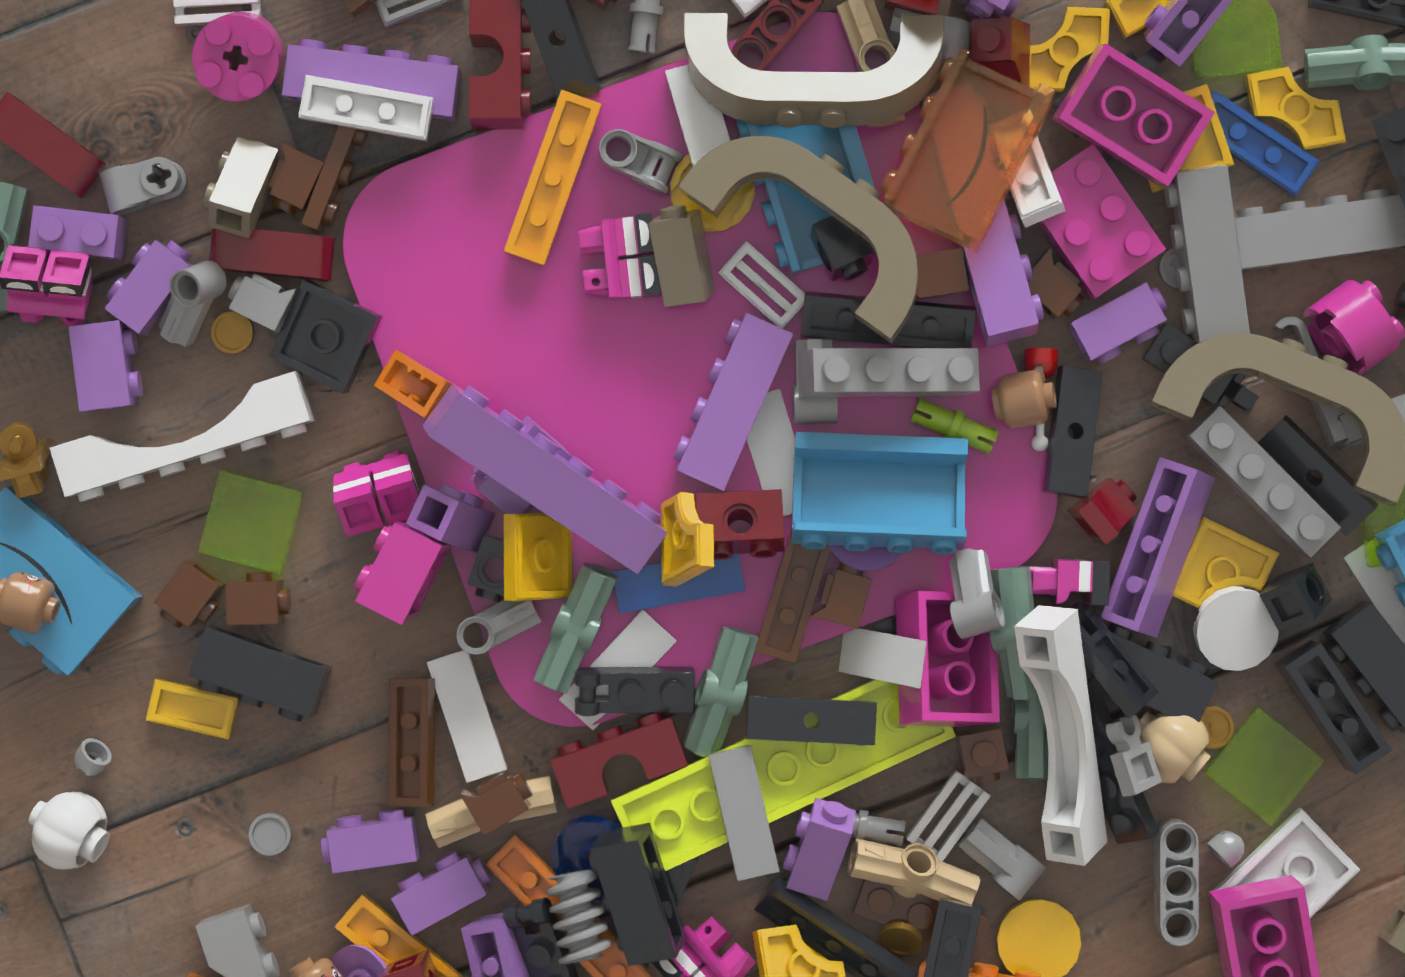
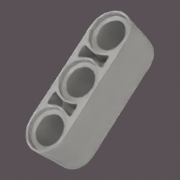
(1187, 898)

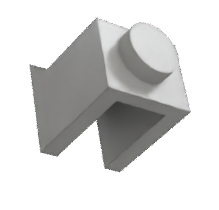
(261, 301)

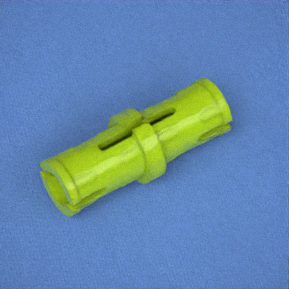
(954, 425)

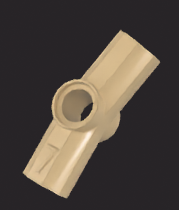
(864, 35)
(456, 822)
(911, 871)

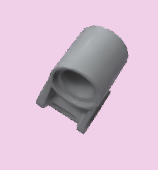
(642, 160)
(136, 187)

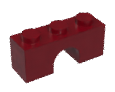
(499, 98)
(651, 742)

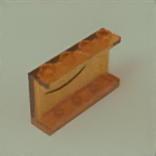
(966, 151)

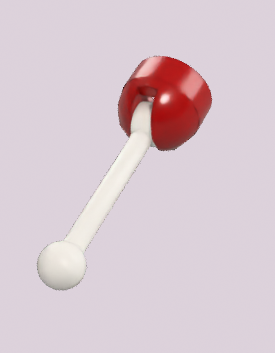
(1045, 361)

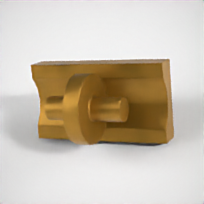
(24, 459)

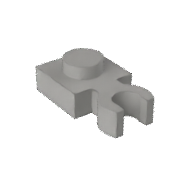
(1134, 759)

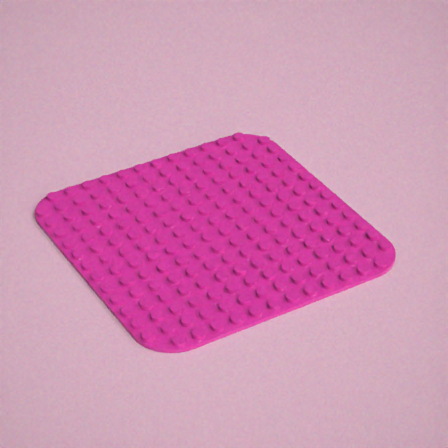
(628, 372)

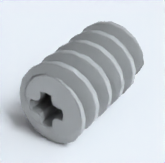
(578, 916)

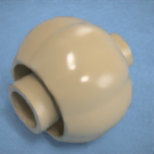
(1175, 744)

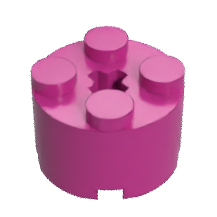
(218, 70)
(1354, 326)

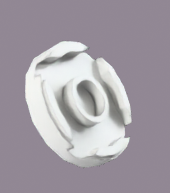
(1235, 629)

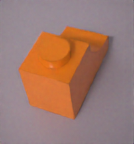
(412, 384)

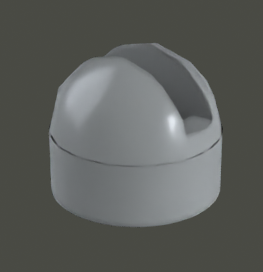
(97, 750)
(1227, 847)

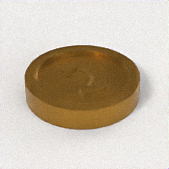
(232, 332)
(1218, 725)
(901, 939)

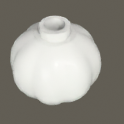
(69, 830)

